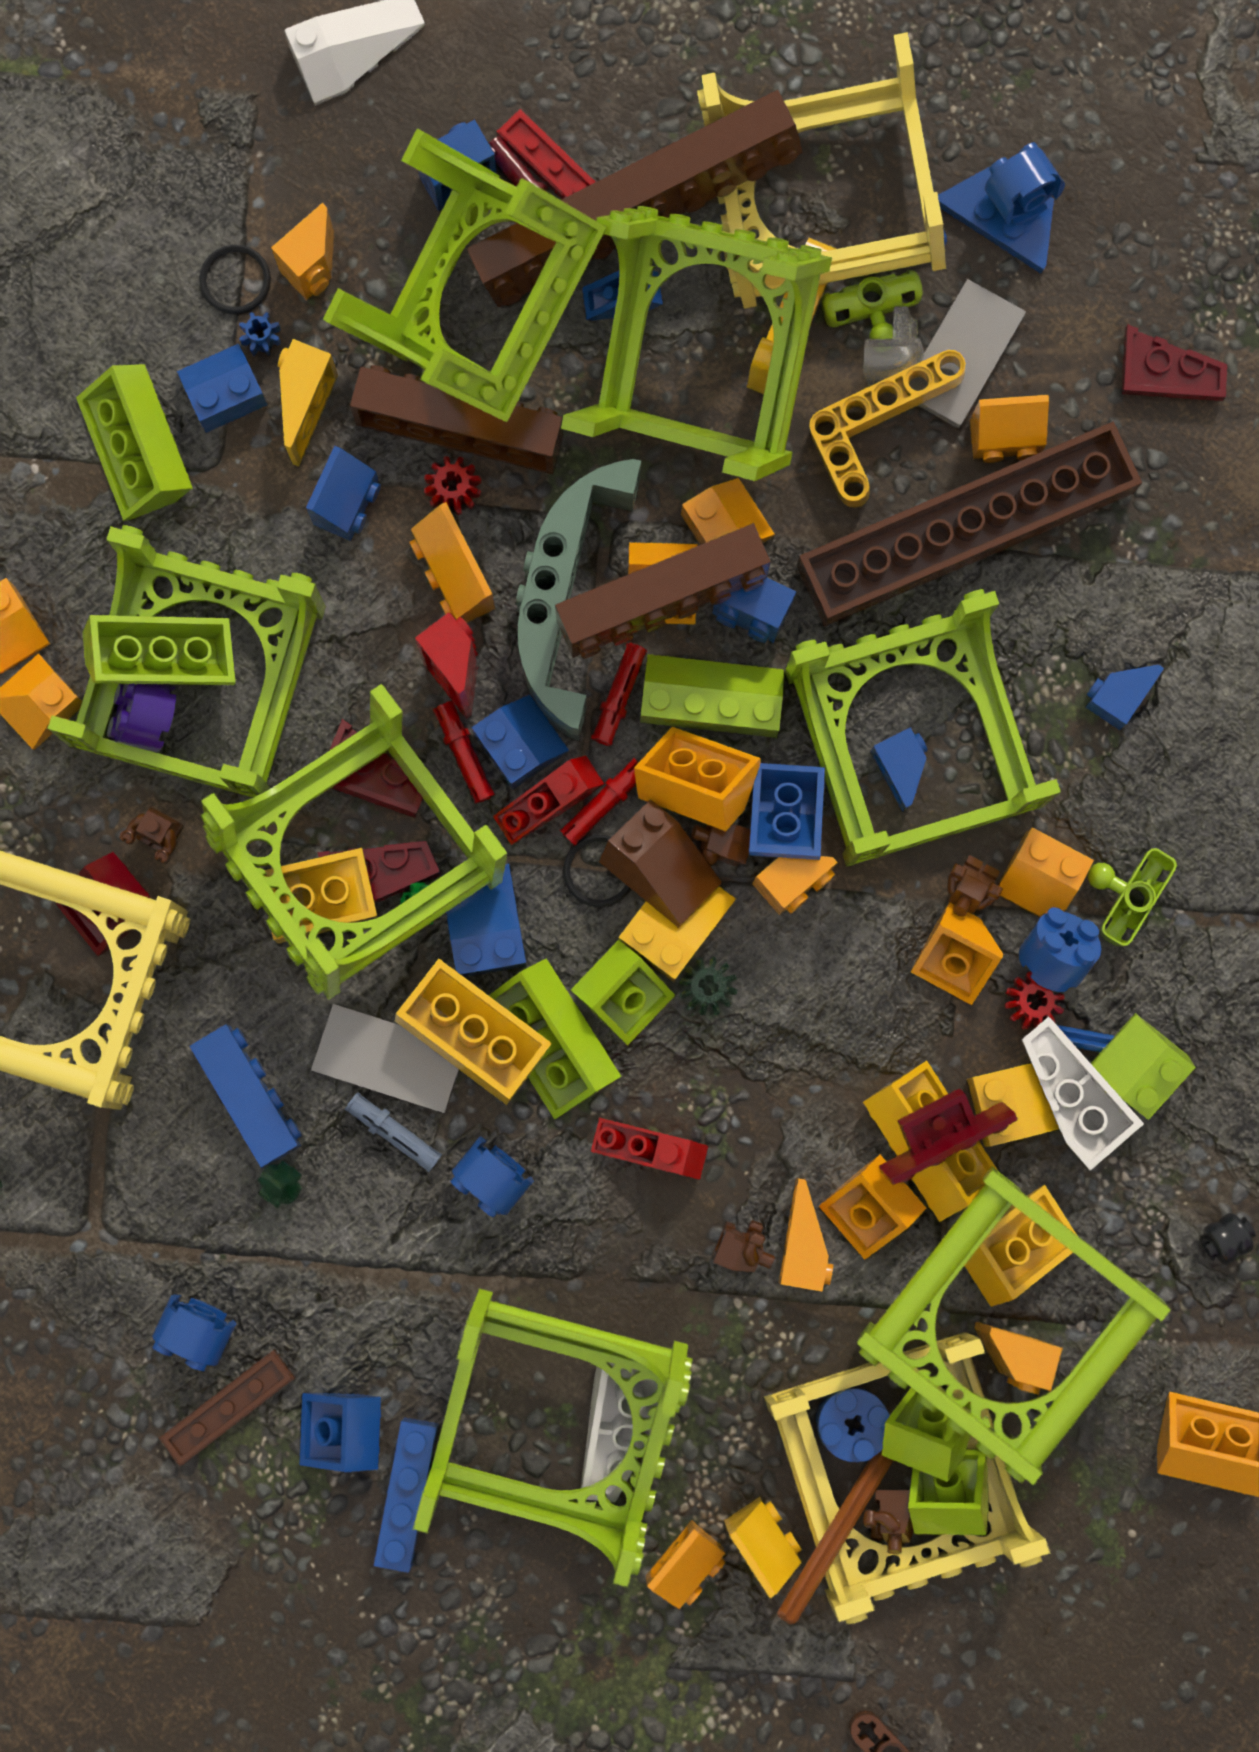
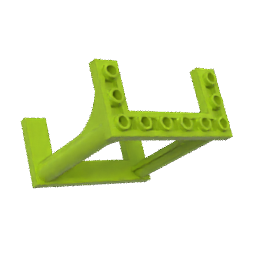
(638, 243)
(418, 306)
(136, 572)
(971, 633)
(238, 824)
(1032, 1447)
(610, 1528)

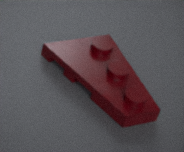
(1165, 370)
(379, 781)
(396, 867)

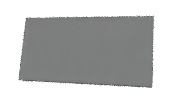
(980, 330)
(384, 1059)

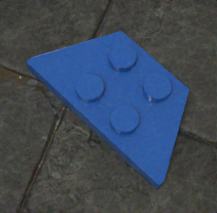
(975, 209)

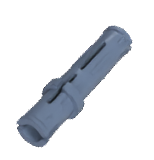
(392, 1131)

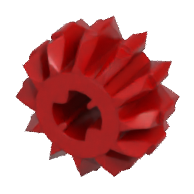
(465, 482)
(1020, 1003)

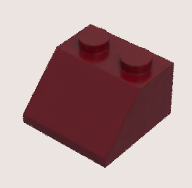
(112, 872)

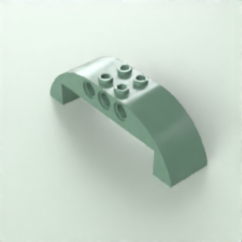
(563, 533)

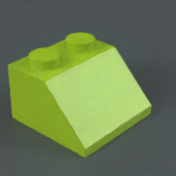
(623, 992)
(1143, 1066)
(923, 1438)
(954, 1505)

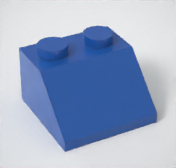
(222, 388)
(343, 495)
(519, 740)
(340, 1431)

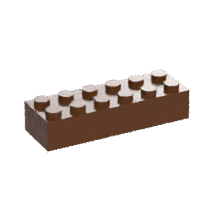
(429, 415)
(663, 591)

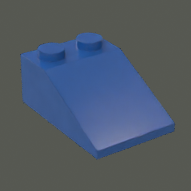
(787, 811)
(487, 931)

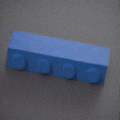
(246, 1096)
(406, 1485)

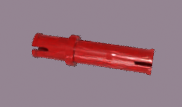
(614, 708)
(467, 760)
(614, 792)

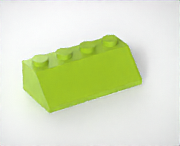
(133, 441)
(158, 650)
(712, 696)
(576, 1060)

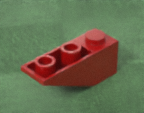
(548, 798)
(649, 1148)

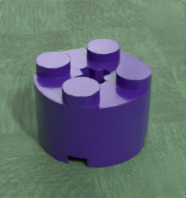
(142, 715)

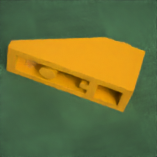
(804, 1252)

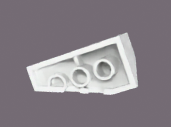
(346, 44)
(1083, 1103)
(611, 1429)

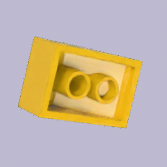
(305, 385)
(331, 888)
(672, 947)
(1020, 1092)
(1017, 1252)
(764, 1545)

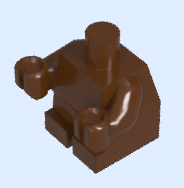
(154, 829)
(727, 846)
(972, 886)
(742, 1250)
(893, 1517)

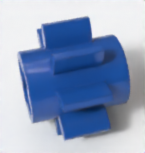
(260, 323)

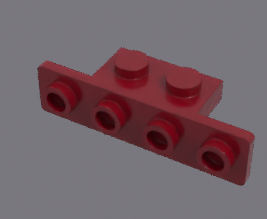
(941, 1131)

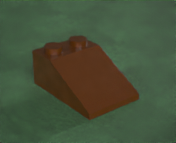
(660, 863)

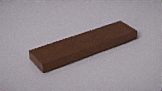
(227, 1408)

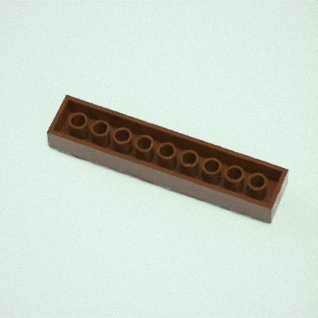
(670, 180)
(968, 523)

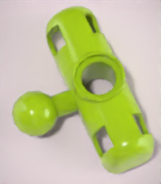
(852, 298)
(1123, 912)

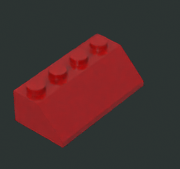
(451, 659)

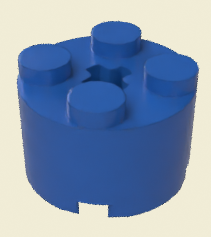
(1023, 184)
(1060, 950)
(491, 1178)
(193, 1332)
(859, 1443)

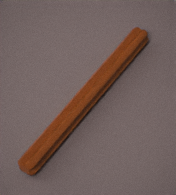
(834, 1538)

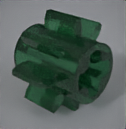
(279, 1184)

